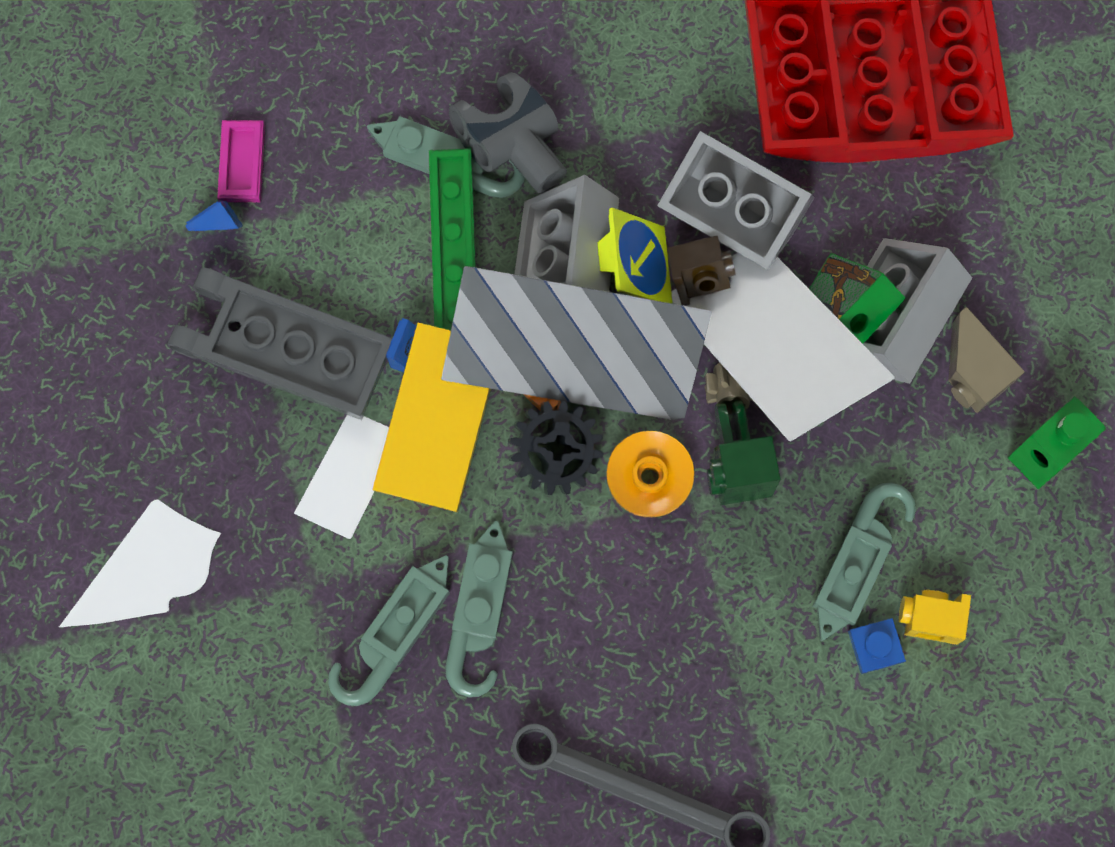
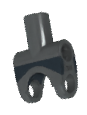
(512, 134)

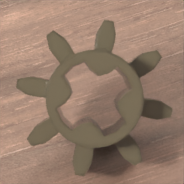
(724, 388)

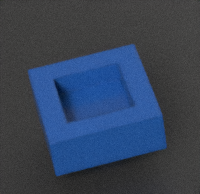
(876, 646)

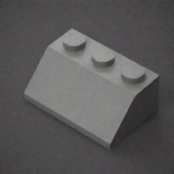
(736, 200)
(563, 232)
(931, 286)

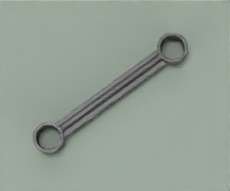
(636, 789)

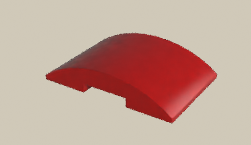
(877, 78)

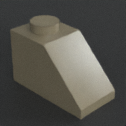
(978, 364)

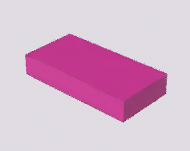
(241, 160)

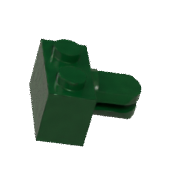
(742, 467)

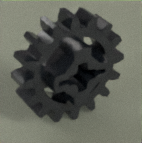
(559, 427)

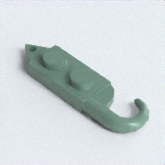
(410, 145)
(858, 561)
(478, 608)
(396, 630)

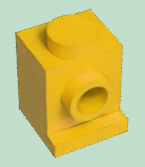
(935, 616)

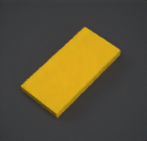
(431, 428)

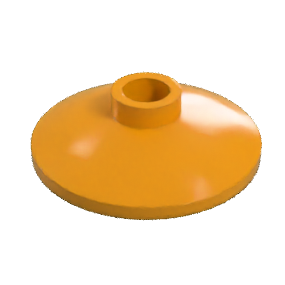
(650, 452)

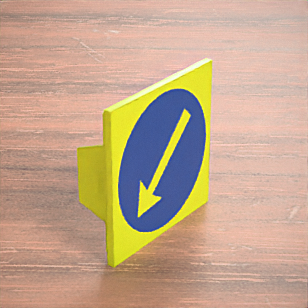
(636, 256)

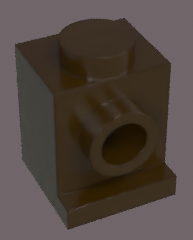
(700, 268)

